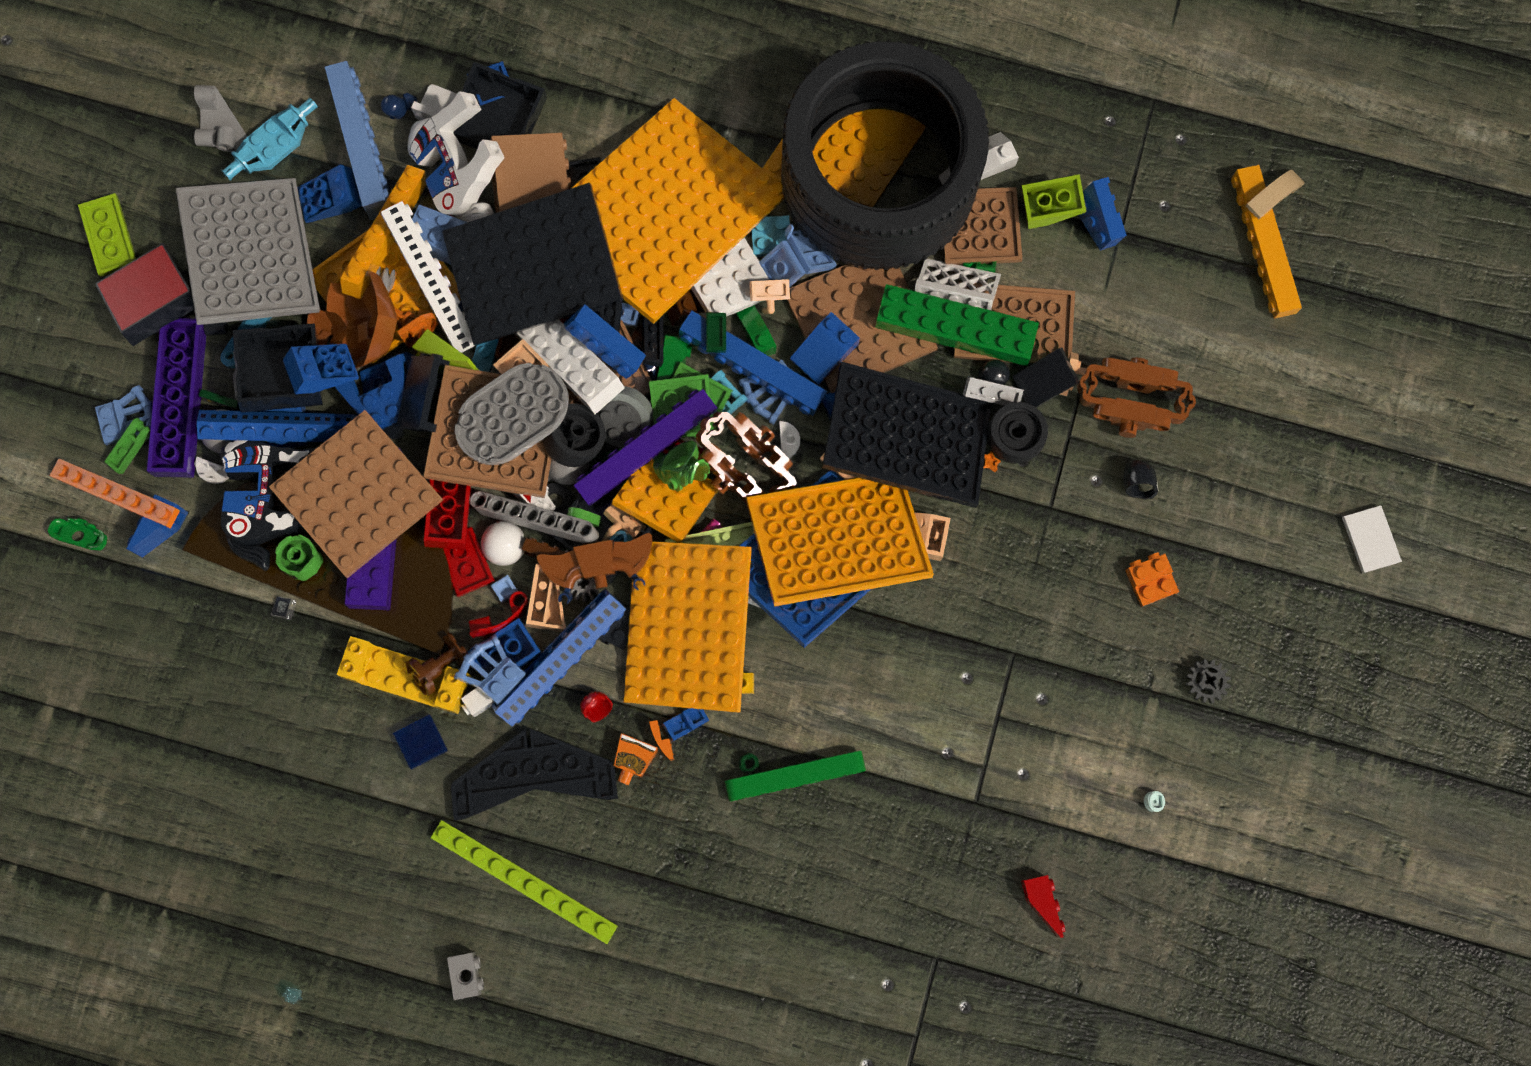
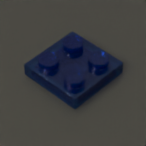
(420, 742)

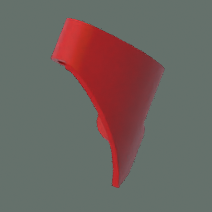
(483, 626)

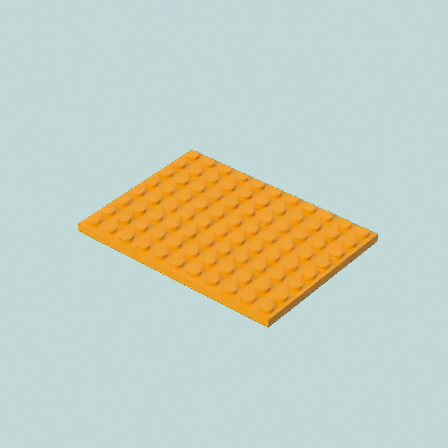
(676, 205)

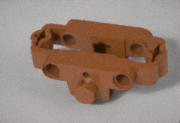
(1138, 377)

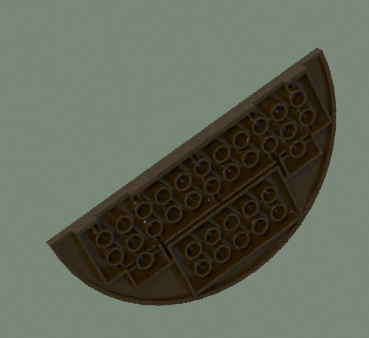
(420, 586)

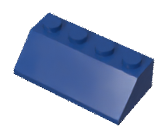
(604, 341)

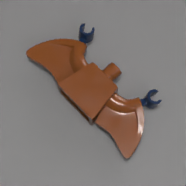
(597, 562)

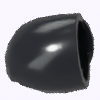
(1139, 472)

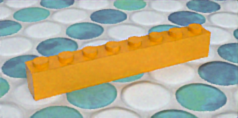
(379, 238)
(1267, 246)

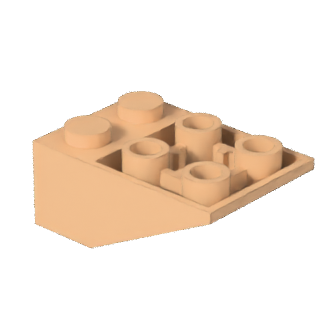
(934, 533)

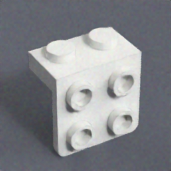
(432, 102)

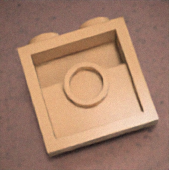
(518, 355)

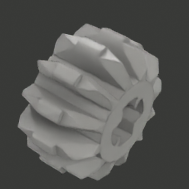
(589, 589)

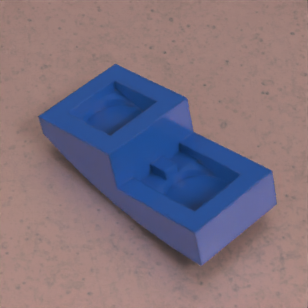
(684, 723)

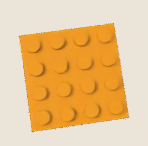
(659, 506)

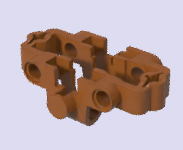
(750, 440)

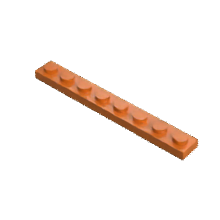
(115, 493)

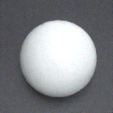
(502, 543)

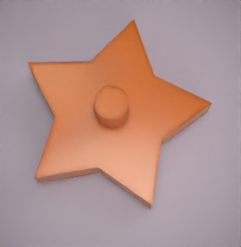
(991, 462)

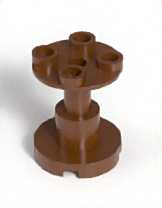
(425, 673)

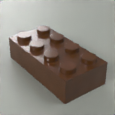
(534, 548)

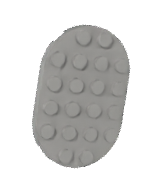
(511, 414)

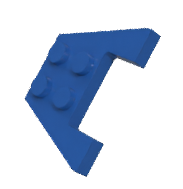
(383, 402)

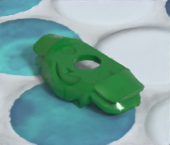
(64, 529)

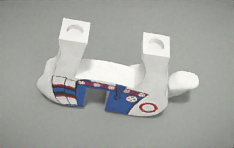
(455, 183)

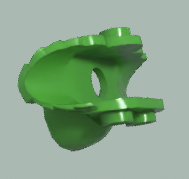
(681, 466)

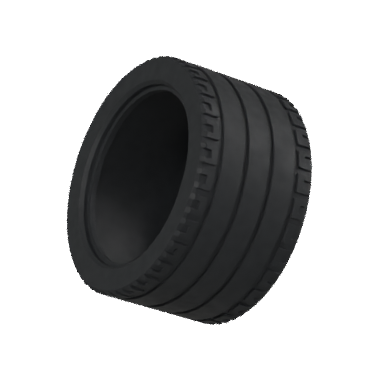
(898, 80)

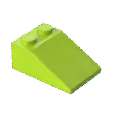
(1053, 201)
(431, 343)

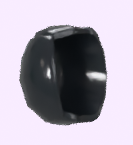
(994, 371)

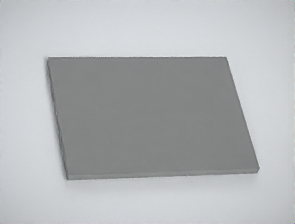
(246, 251)

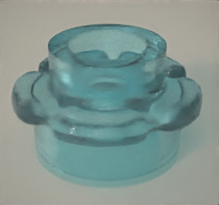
(292, 995)

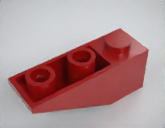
(1041, 899)

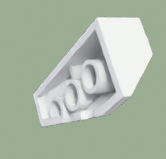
(999, 158)

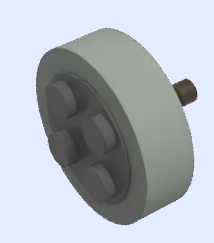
(626, 416)

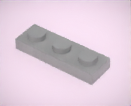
(991, 391)

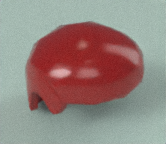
(596, 706)

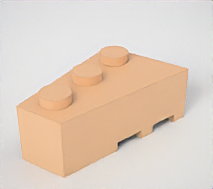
(544, 608)

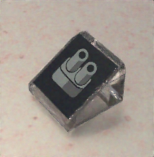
(283, 607)

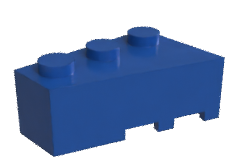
(1101, 215)

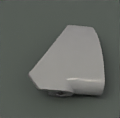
(217, 122)

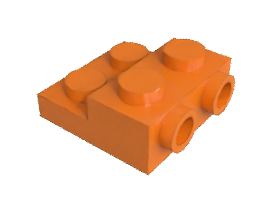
(1152, 579)

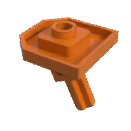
(414, 326)

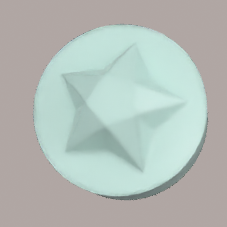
(1154, 801)

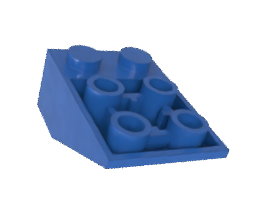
(329, 194)
(319, 367)
(152, 534)

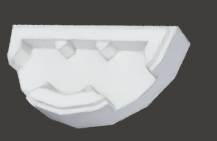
(789, 439)
(210, 471)

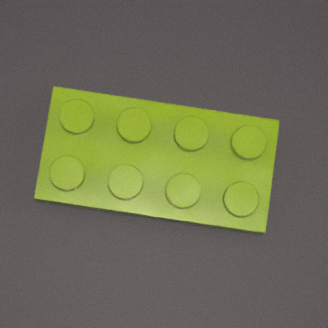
(107, 234)

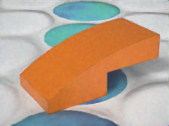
(665, 745)

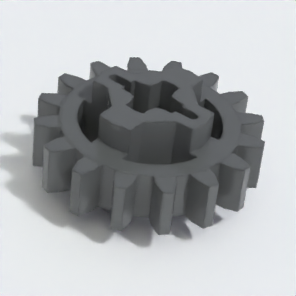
(1212, 688)

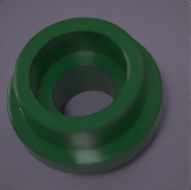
(748, 756)

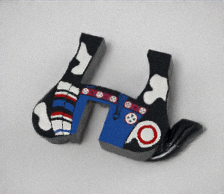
(249, 515)

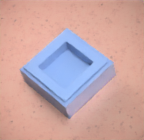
(504, 588)

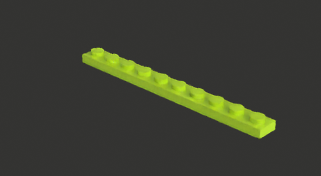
(524, 882)

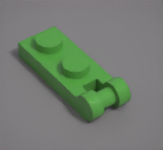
(128, 446)

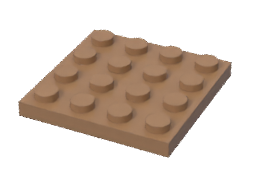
(989, 231)

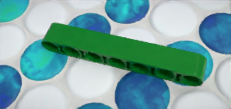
(795, 776)

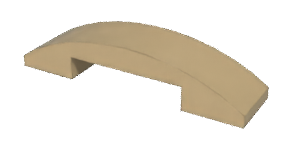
(1274, 193)

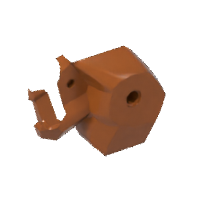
(362, 323)

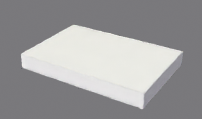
(1371, 539)

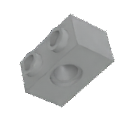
(461, 988)

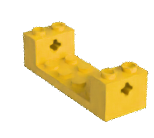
(386, 672)

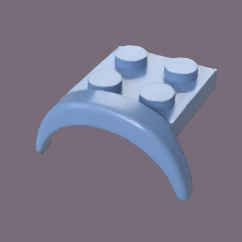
(807, 253)

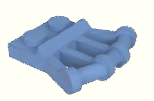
(761, 408)
(113, 415)
(500, 680)

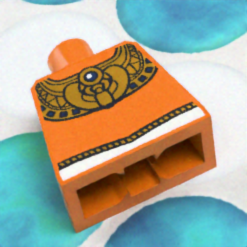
(633, 758)

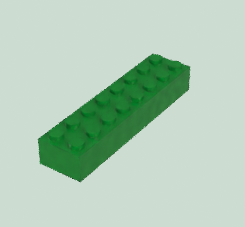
(957, 325)

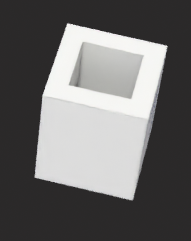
(476, 702)

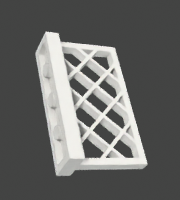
(956, 292)

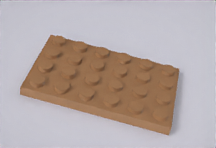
(1048, 307)

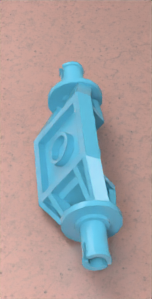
(271, 141)

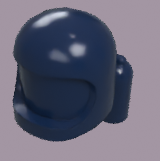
(396, 106)

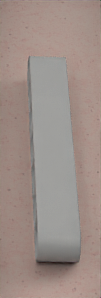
(542, 519)

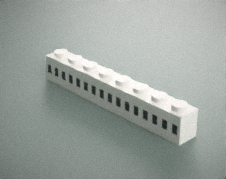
(427, 275)

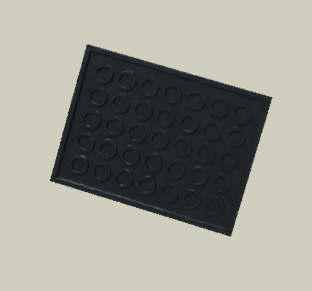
(532, 264)
(907, 435)

